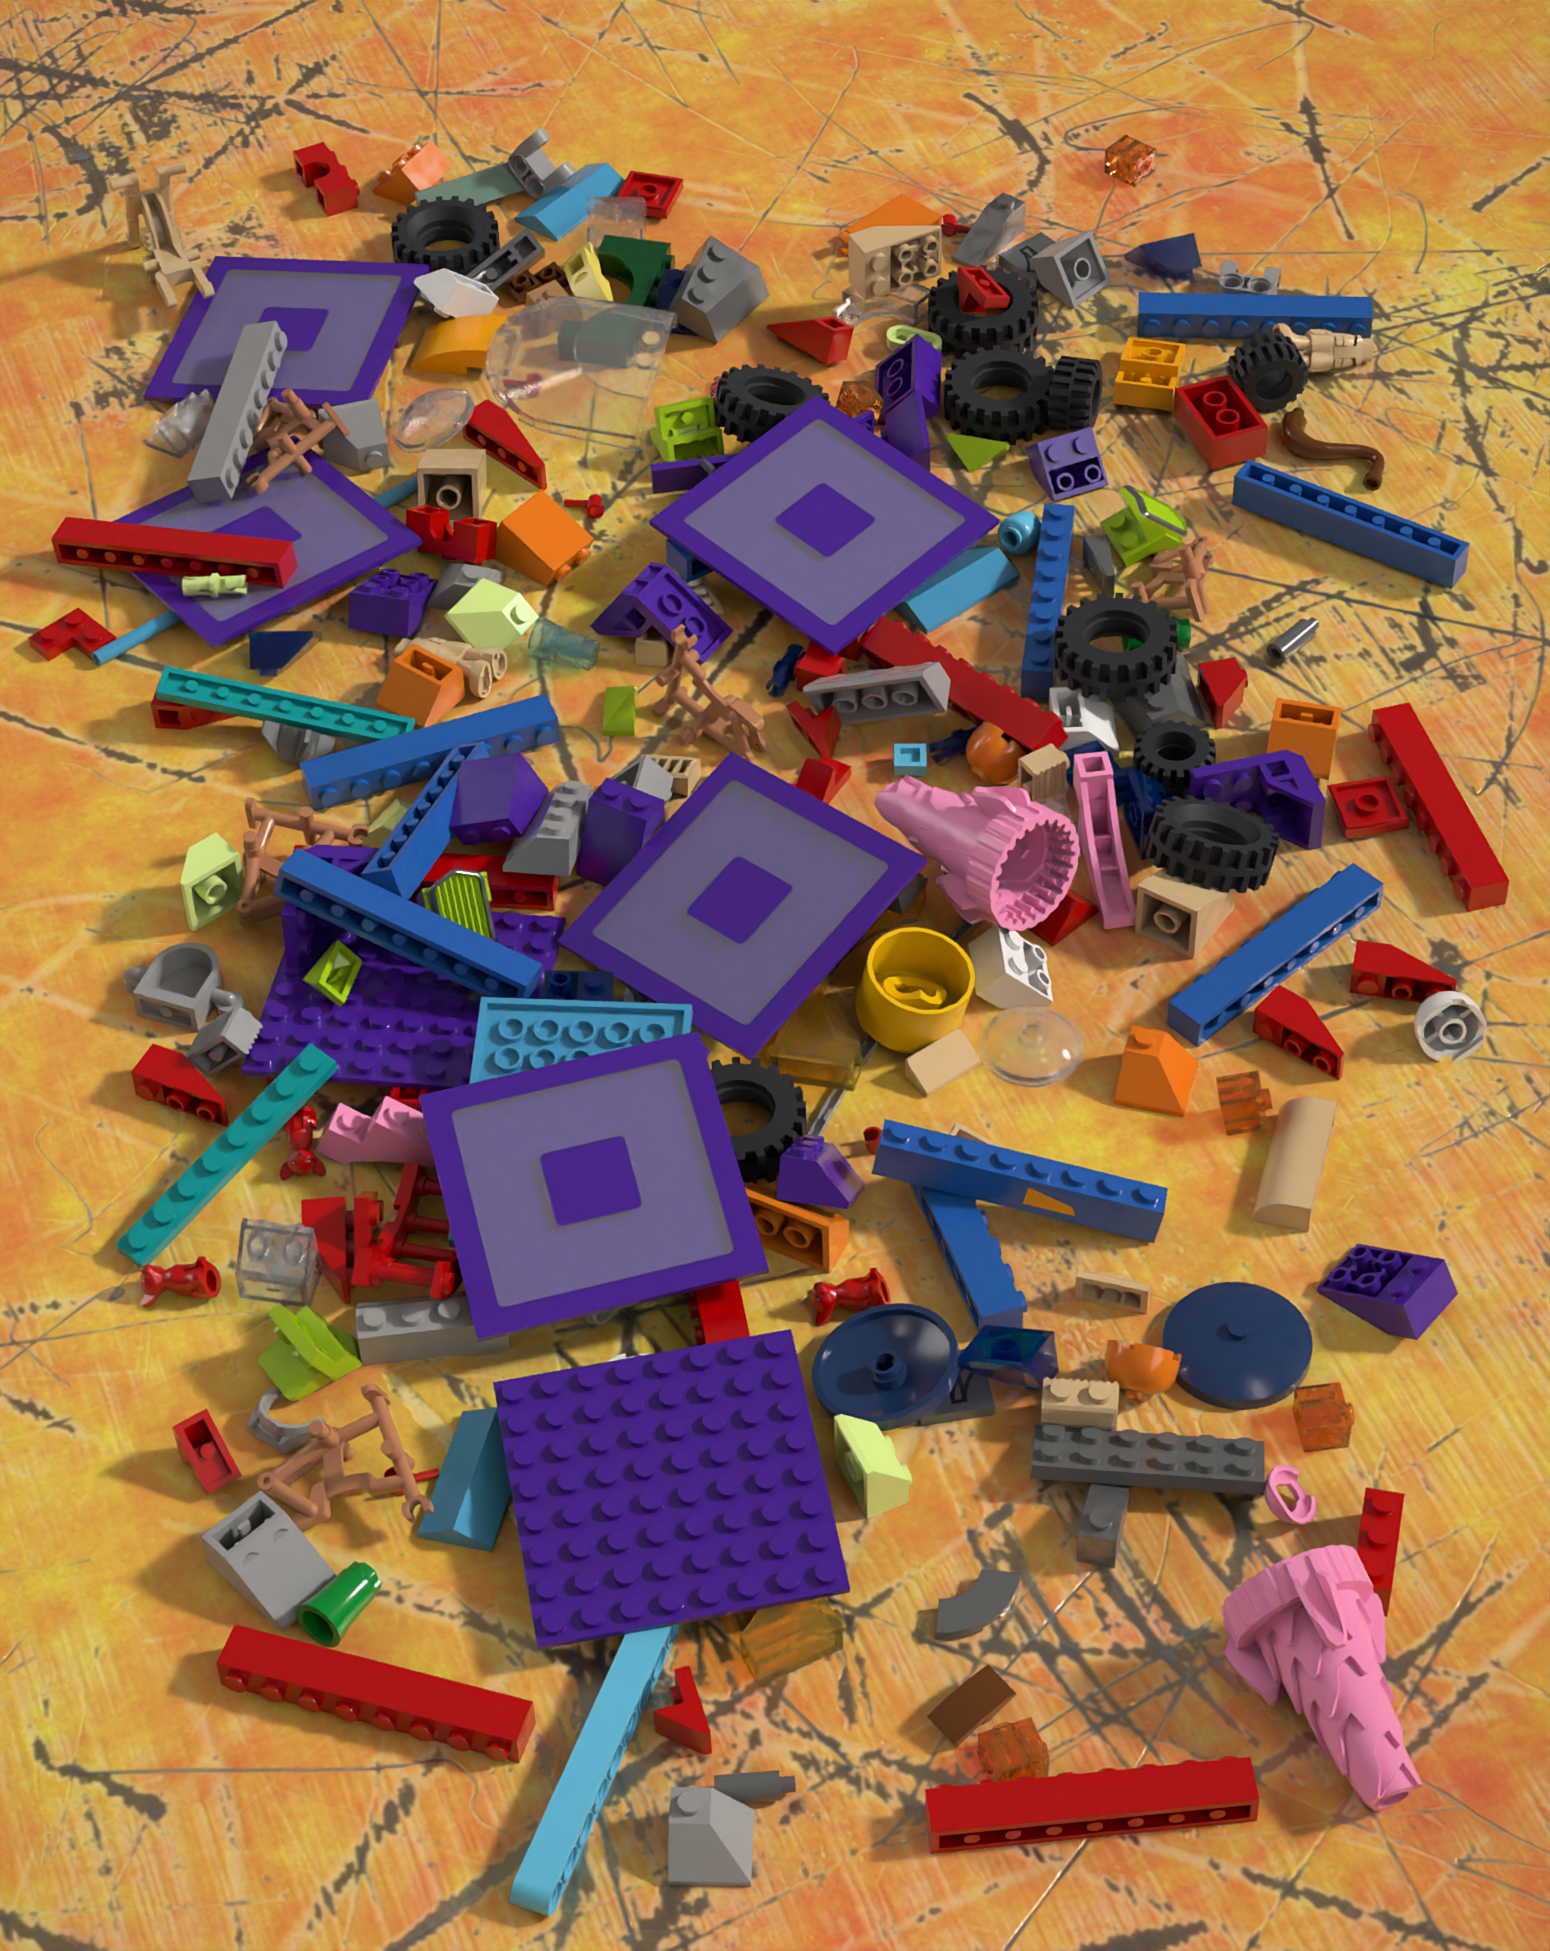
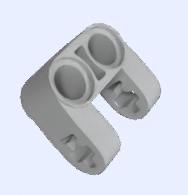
(535, 169)
(1233, 283)

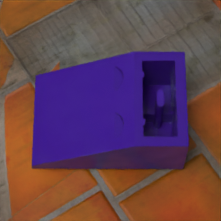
(390, 602)
(1391, 1289)

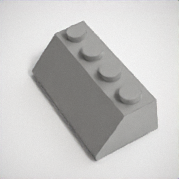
(882, 693)
(554, 834)
(418, 1329)

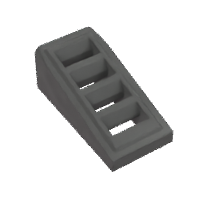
(1099, 562)

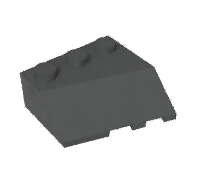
(718, 291)
(1173, 702)

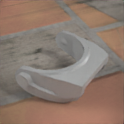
(277, 1435)

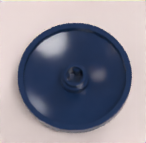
(1238, 1345)
(887, 1365)

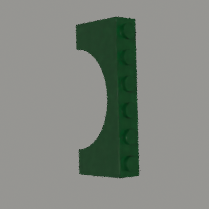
(637, 265)

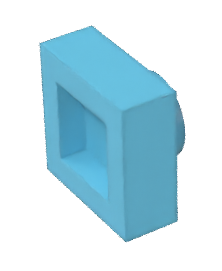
(910, 759)

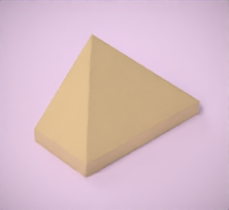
(1112, 1291)

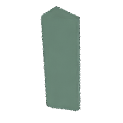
(480, 186)

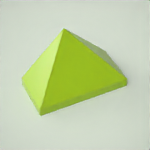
(976, 451)
(620, 711)
(335, 973)

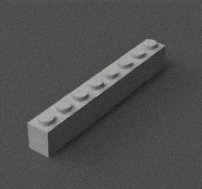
(237, 412)

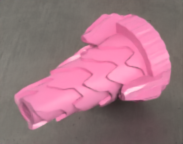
(1001, 851)
(1323, 1638)

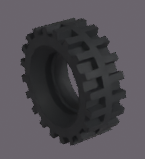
(441, 222)
(965, 332)
(759, 398)
(994, 418)
(1117, 673)
(1211, 844)
(761, 1151)

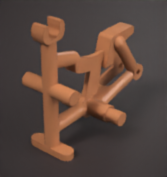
(295, 416)
(1192, 593)
(720, 716)
(258, 863)
(332, 1448)

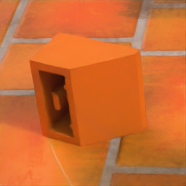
(412, 173)
(421, 686)
(1307, 731)

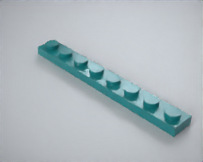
(279, 706)
(226, 1156)

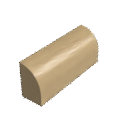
(1295, 1163)

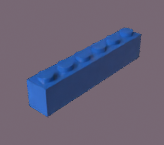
(972, 1258)

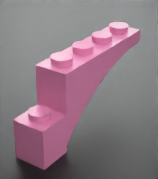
(1102, 839)
(391, 1135)

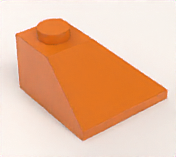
(1155, 1073)

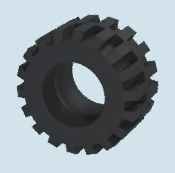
(1268, 371)
(1075, 394)
(1171, 752)

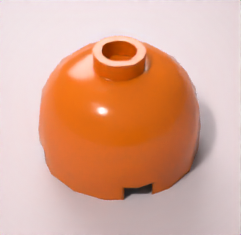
(992, 755)
(1140, 1368)

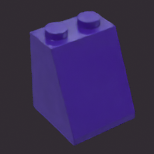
(495, 799)
(616, 829)

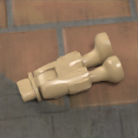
(1329, 349)
(477, 664)

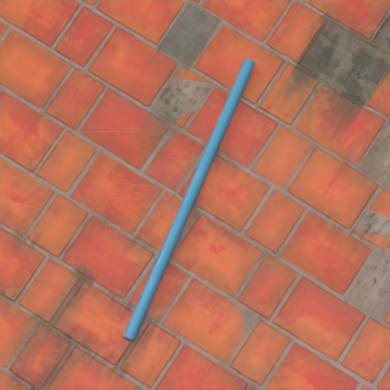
(169, 619)

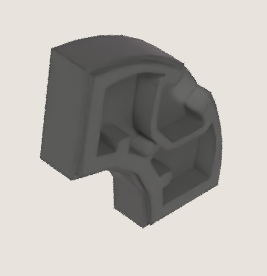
(978, 1607)

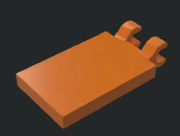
(897, 212)

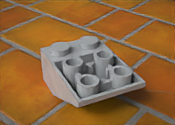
(266, 1559)

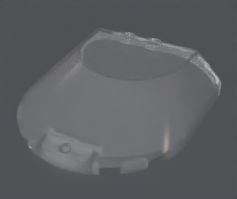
(580, 367)

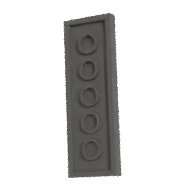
(1148, 1459)

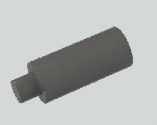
(1292, 640)
(754, 1785)

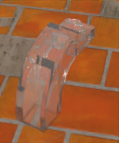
(904, 304)

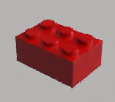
(1220, 421)

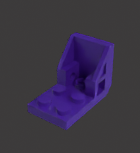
(665, 602)
(1262, 785)
(299, 923)

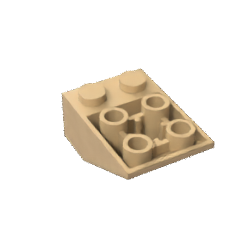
(893, 258)

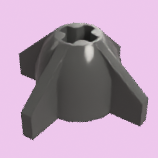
(296, 744)

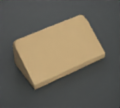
(941, 1062)

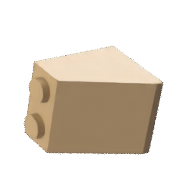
(453, 481)
(1179, 912)

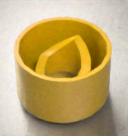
(913, 989)

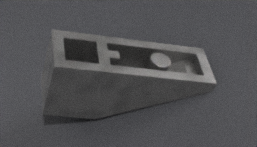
(993, 230)
(509, 261)
(1102, 1524)

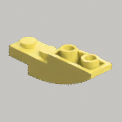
(585, 274)

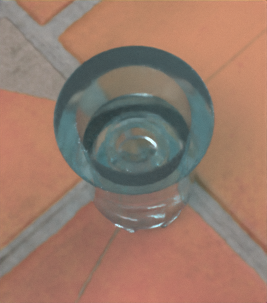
(562, 645)

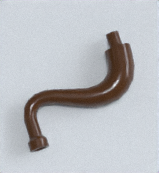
(1302, 445)

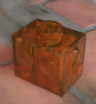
(1130, 160)
(858, 398)
(1243, 1102)
(1322, 1417)
(1013, 1751)

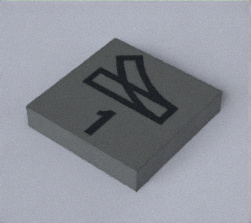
(1019, 257)
(967, 1400)

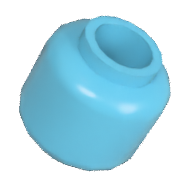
(1019, 532)

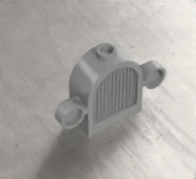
(181, 987)

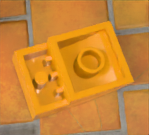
(456, 344)
(1149, 373)

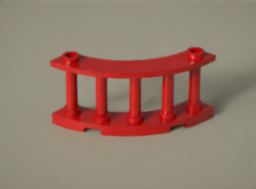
(380, 1263)

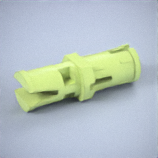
(214, 585)

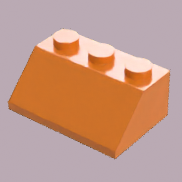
(798, 1228)

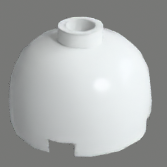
(1449, 1025)

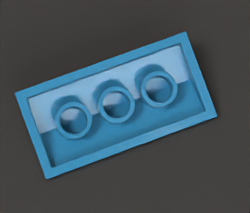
(567, 205)
(958, 587)
(472, 1485)

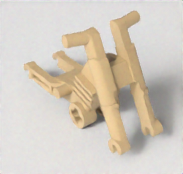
(167, 257)

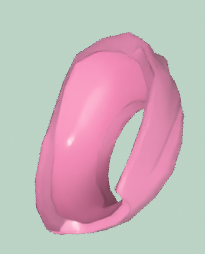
(1304, 1505)

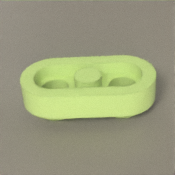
(900, 334)

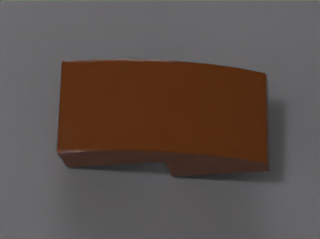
(527, 281)
(971, 1705)

